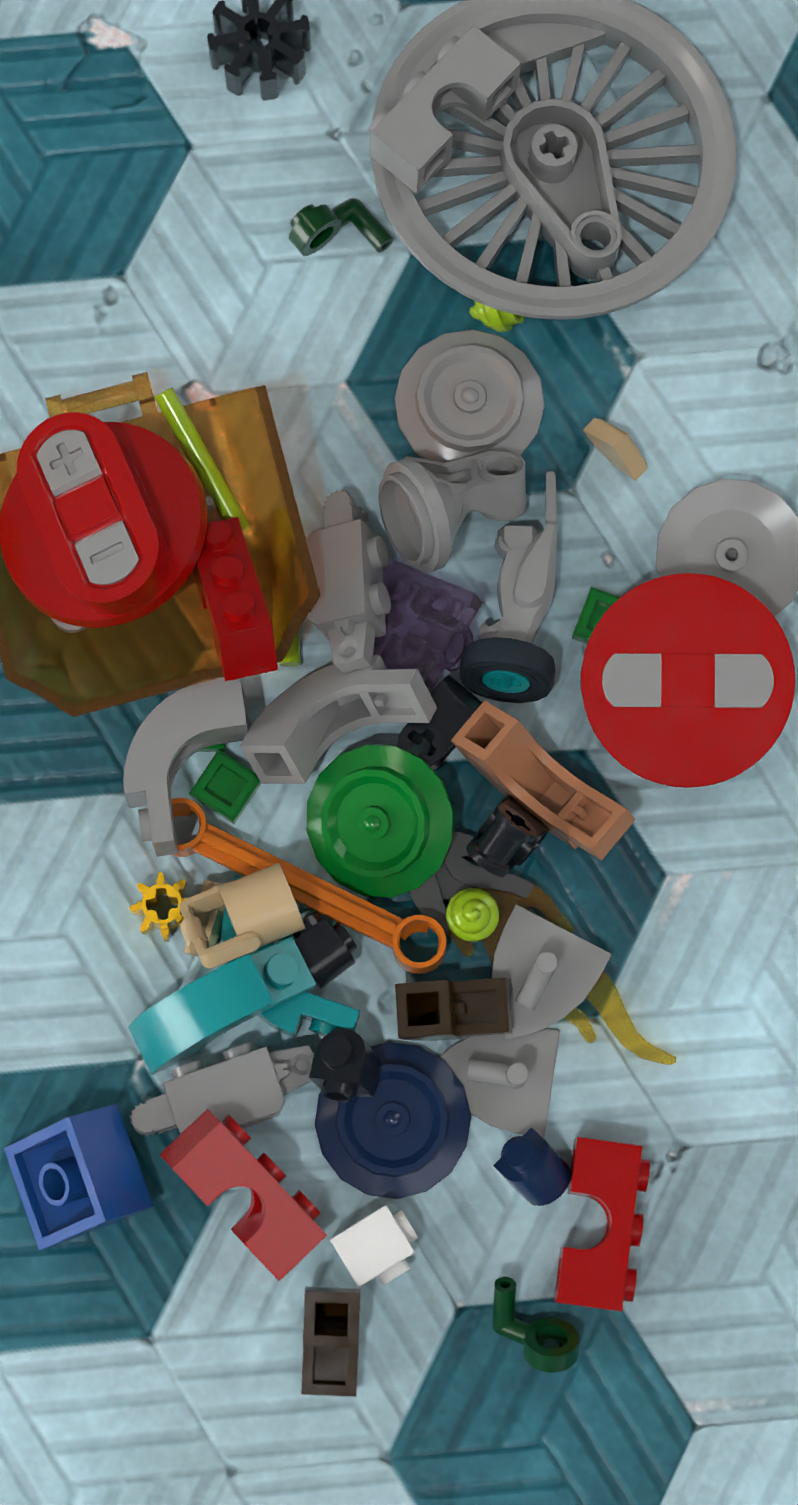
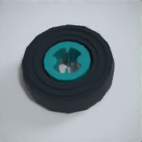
(507, 670)

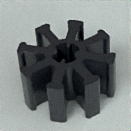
(280, 52)

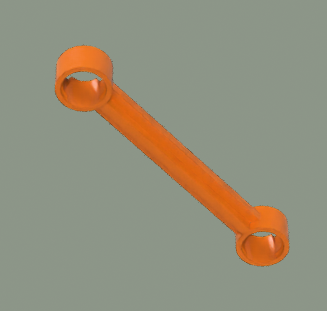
(311, 890)

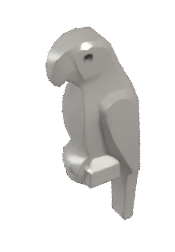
(526, 574)

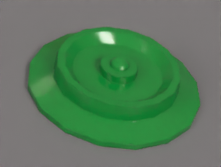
(380, 820)

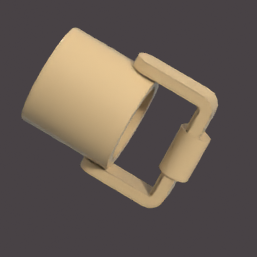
(258, 908)

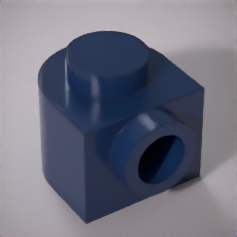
(534, 1168)

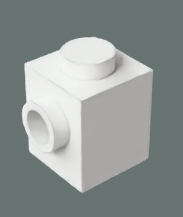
(376, 1247)

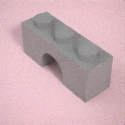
(469, 75)

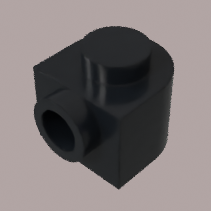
(325, 949)
(345, 1066)

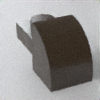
(453, 1009)
(330, 1341)

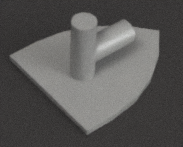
(545, 969)
(507, 1079)

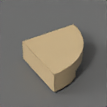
(616, 447)

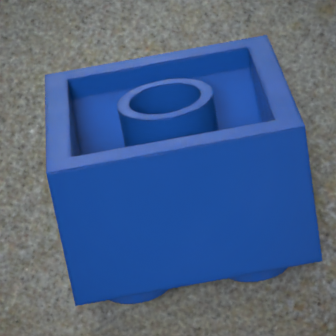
(78, 1176)

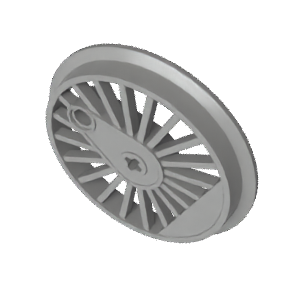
(560, 161)

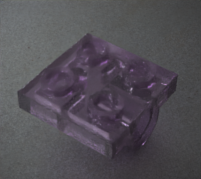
(425, 623)

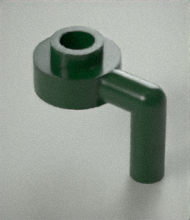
(317, 226)
(548, 1342)

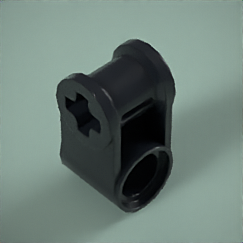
(454, 708)
(506, 838)

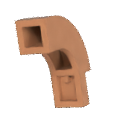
(539, 784)

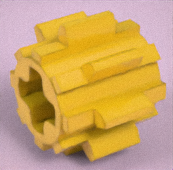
(151, 898)

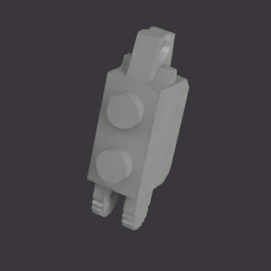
(350, 581)
(245, 1086)

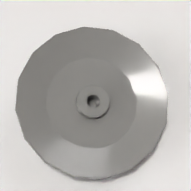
(468, 397)
(735, 535)

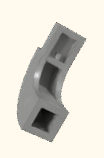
(323, 708)
(168, 736)

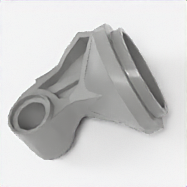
(429, 500)

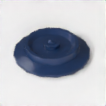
(403, 1135)

